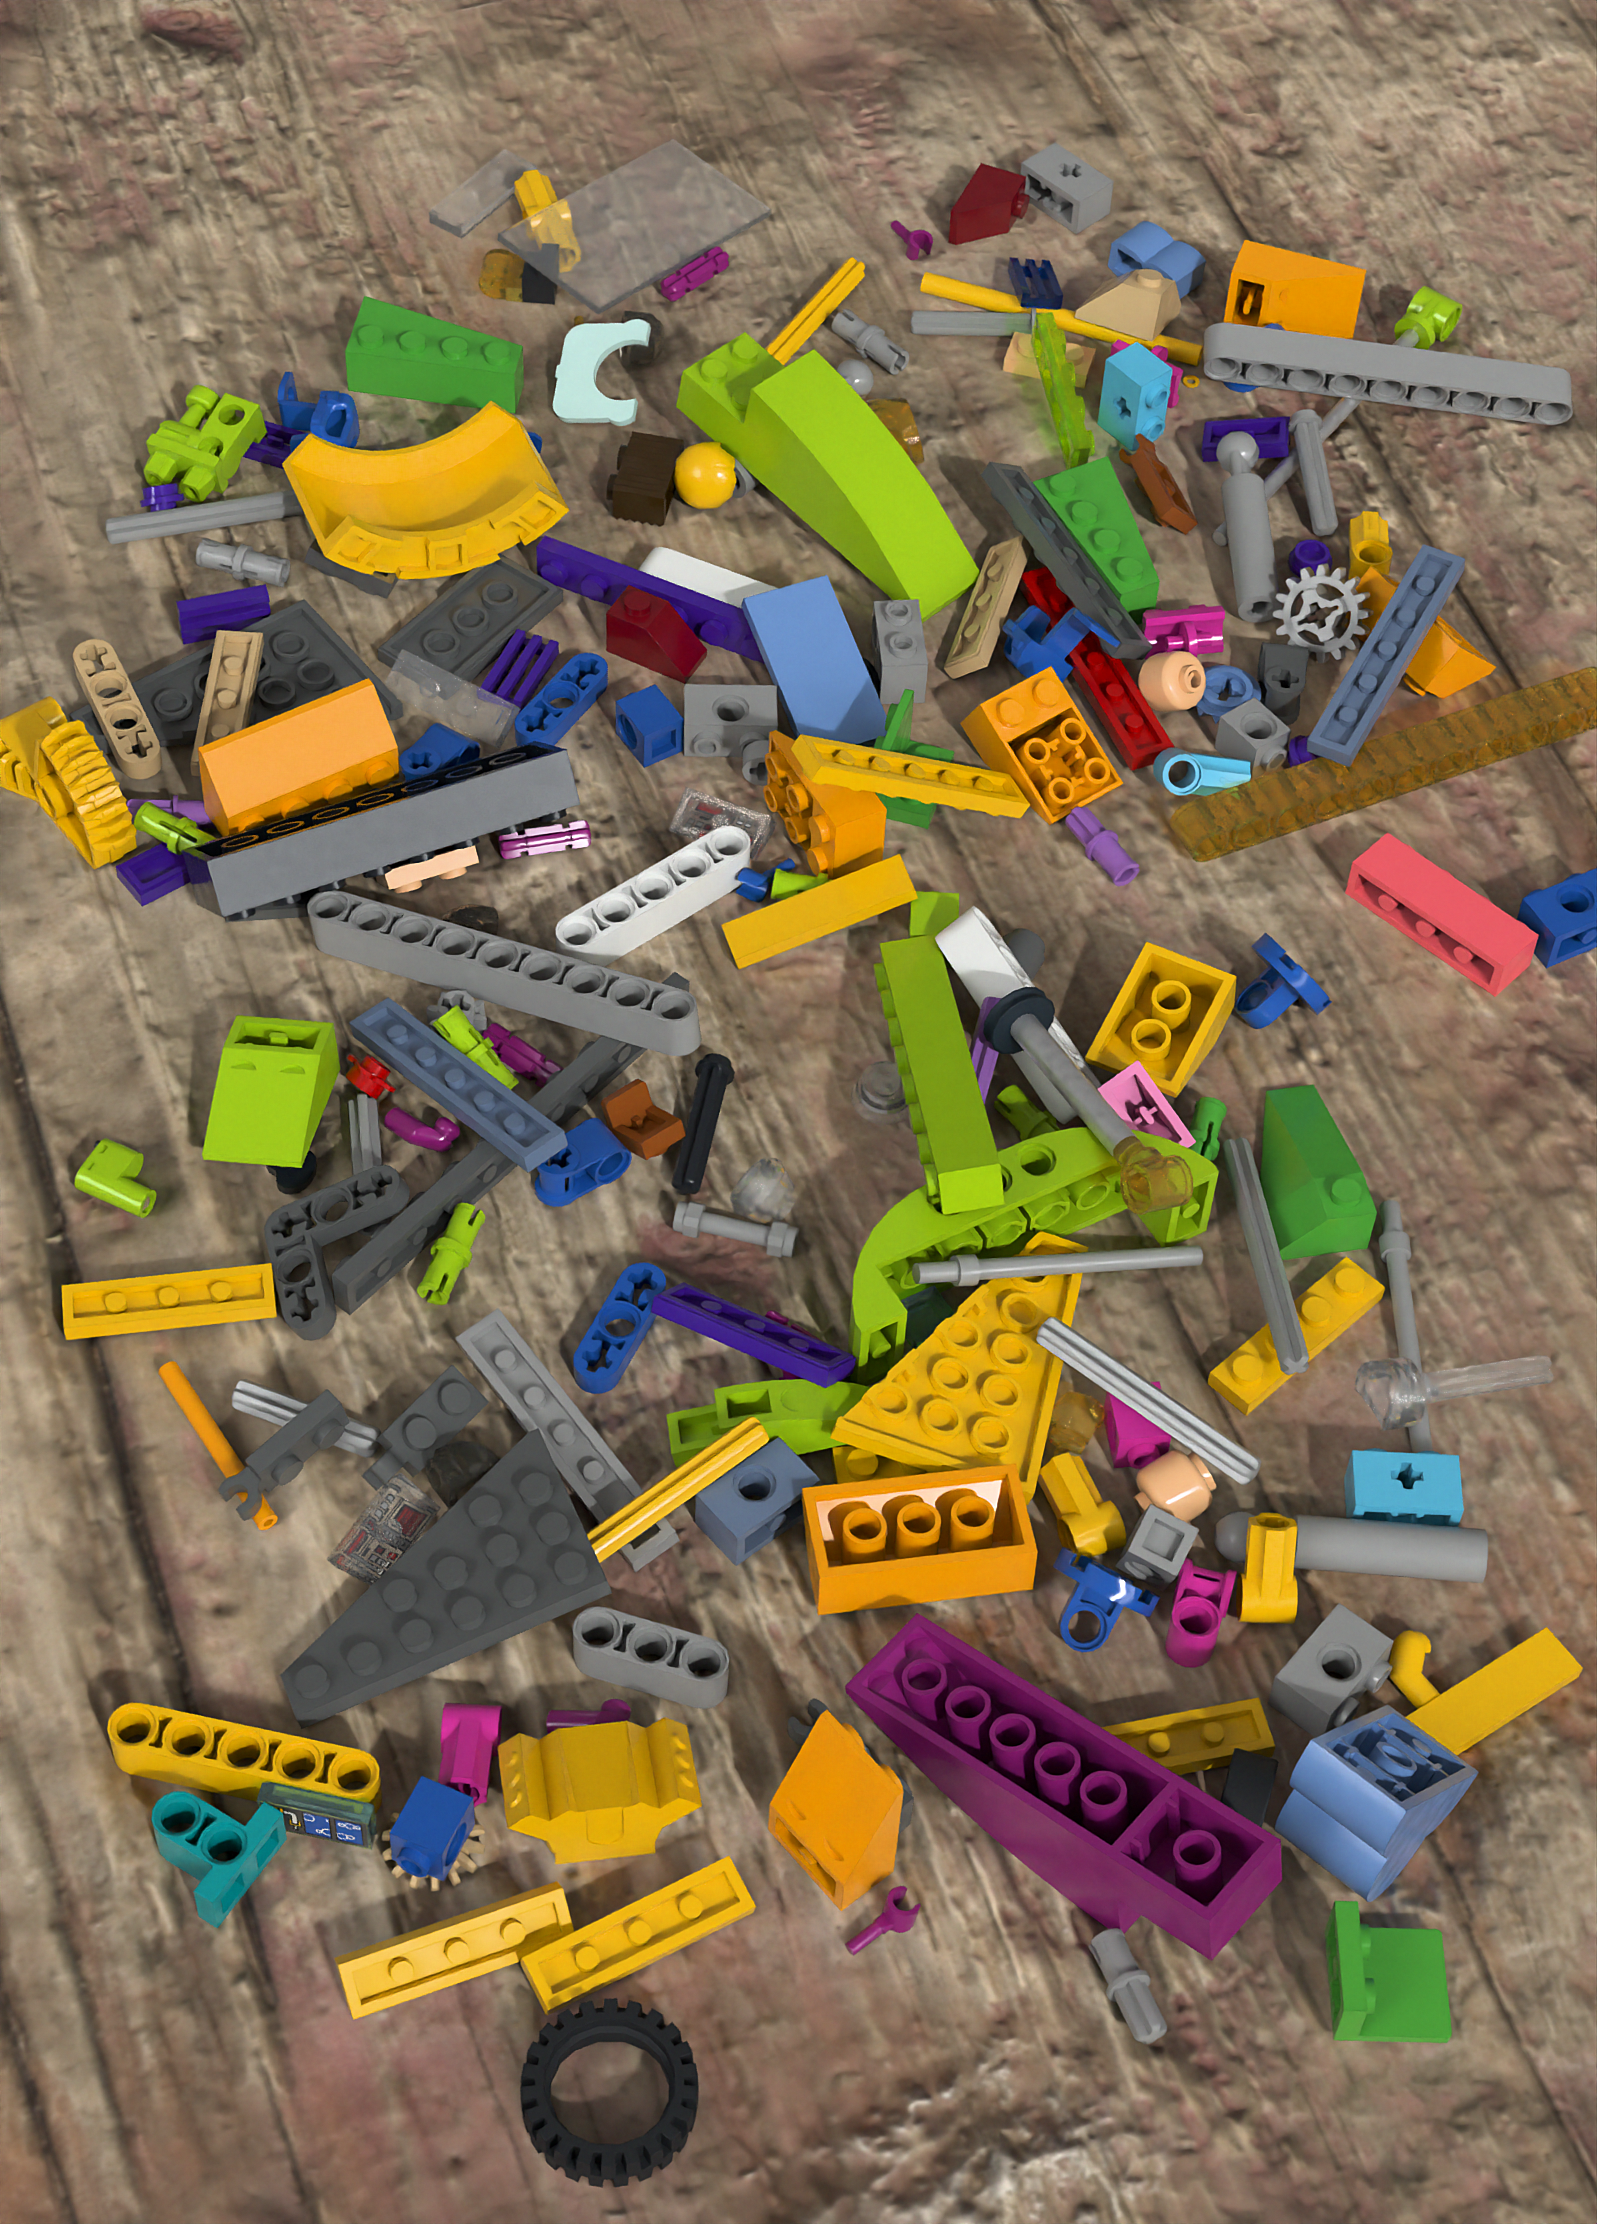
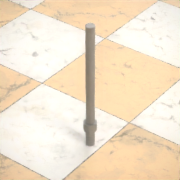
(1396, 1251)
(968, 1269)

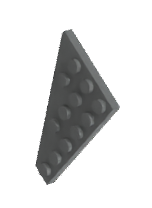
(297, 665)
(477, 1577)

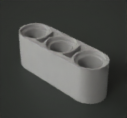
(666, 1678)

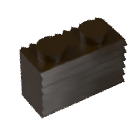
(645, 478)

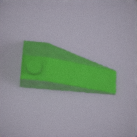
(1311, 1178)

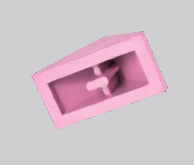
(1143, 1105)

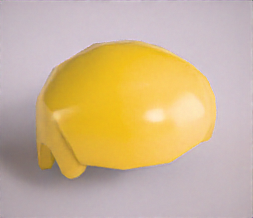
(705, 475)

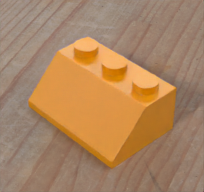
(1444, 658)

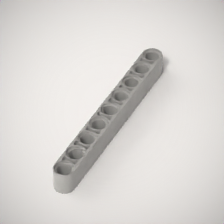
(1387, 373)
(506, 972)

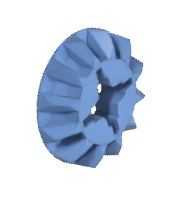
(1240, 685)

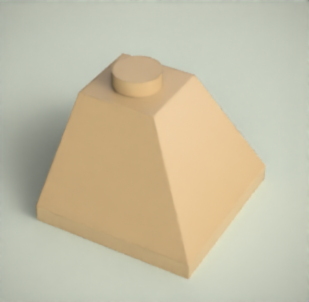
(1133, 304)

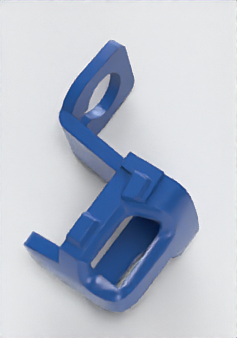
(330, 419)
(1032, 654)

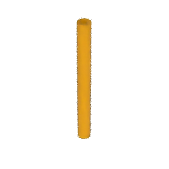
(211, 1435)

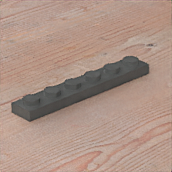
(1064, 558)

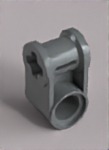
(1282, 679)

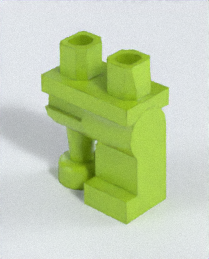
(207, 455)

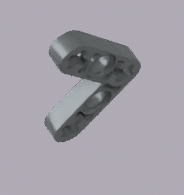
(307, 1241)

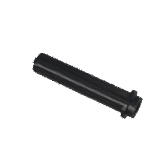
(713, 1075)

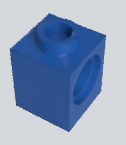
(649, 725)
(431, 1829)

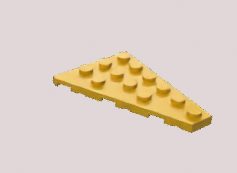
(978, 1383)

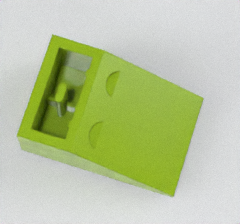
(271, 1090)

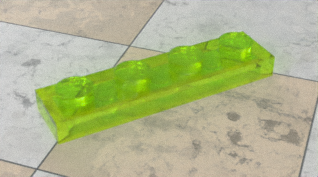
(1059, 384)

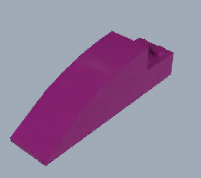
(1068, 1794)

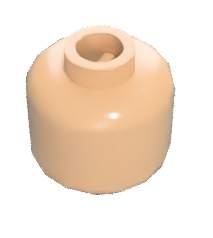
(1172, 681)
(1176, 1485)

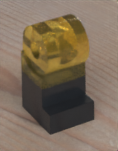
(517, 279)

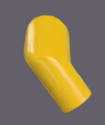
(1407, 1661)

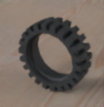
(586, 2028)

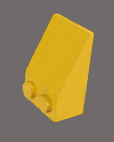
(1165, 1018)

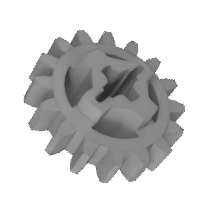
(1316, 597)

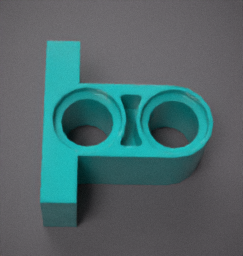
(211, 1834)

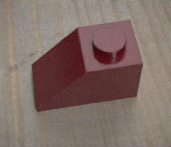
(988, 205)
(652, 635)

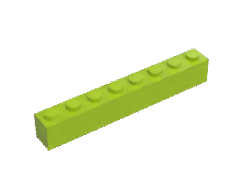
(938, 1076)

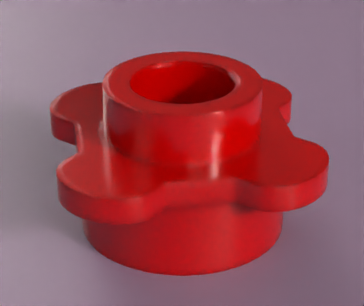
(369, 1075)

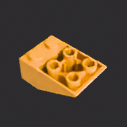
(1293, 291)
(1043, 746)
(830, 822)
(838, 1812)

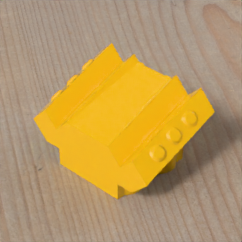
(599, 1787)

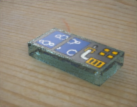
(322, 1814)

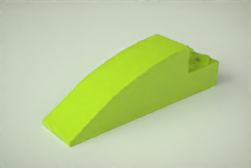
(832, 466)

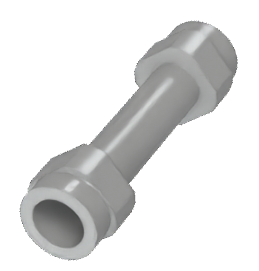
(692, 1219)

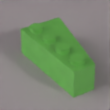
(430, 359)
(1102, 524)

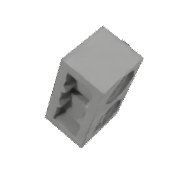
(899, 649)

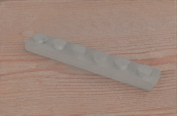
(573, 1443)

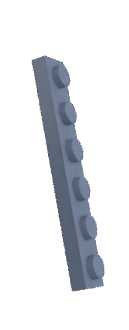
(1385, 655)
(459, 1085)

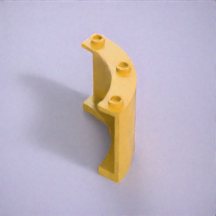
(427, 504)

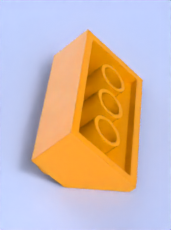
(299, 760)
(918, 1539)

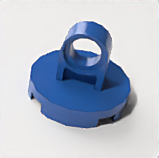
(1277, 987)
(1099, 1592)

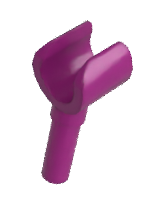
(915, 240)
(890, 1919)

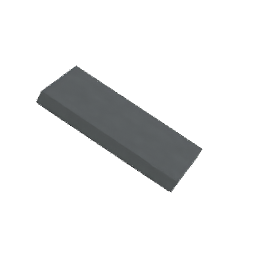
(475, 618)

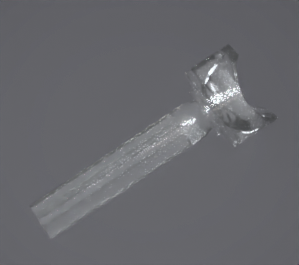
(1400, 1392)

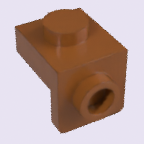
(639, 1123)

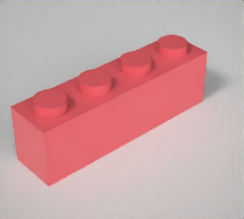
(1441, 914)

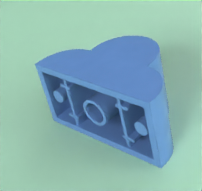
(1371, 1798)

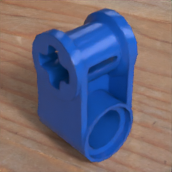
(437, 750)
(588, 1162)

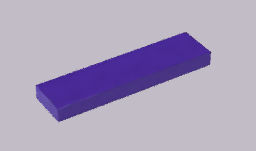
(754, 1334)

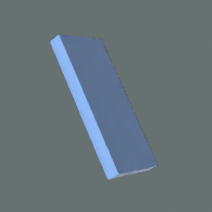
(815, 663)

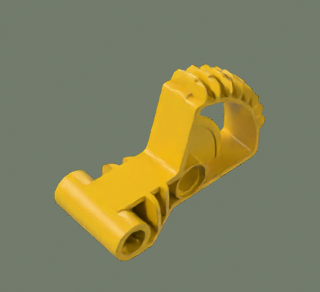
(68, 779)

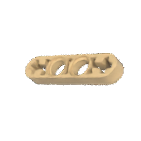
(113, 709)

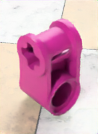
(1199, 1605)

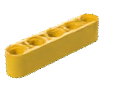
(225, 1744)

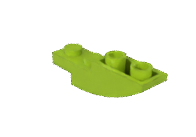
(787, 1409)

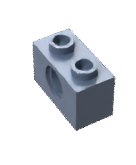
(747, 1525)

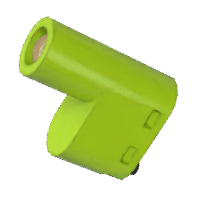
(111, 1176)

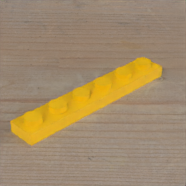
(909, 776)

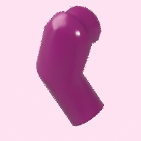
(418, 1133)
(611, 1711)

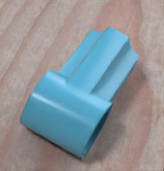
(1205, 772)

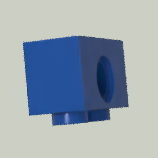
(1563, 918)

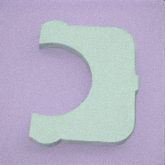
(583, 352)

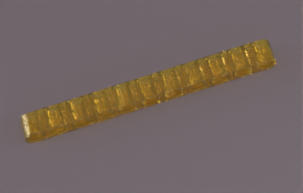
(1388, 767)

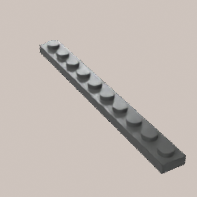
(477, 1173)

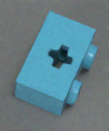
(1134, 395)
(1404, 1487)

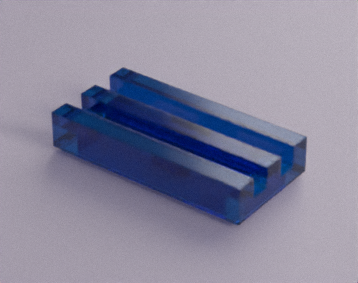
(1043, 284)

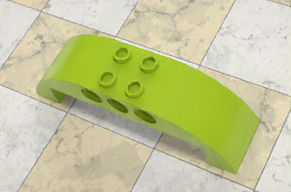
(1049, 1185)

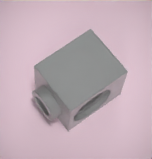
(1253, 735)
(1157, 1548)

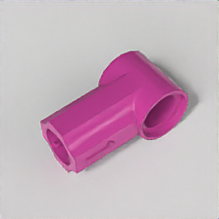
(468, 1747)

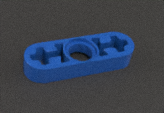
(562, 685)
(619, 1348)

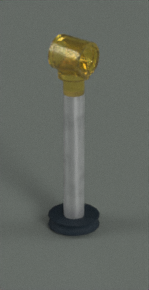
(1147, 1177)

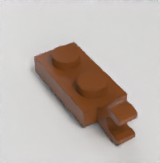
(1159, 485)

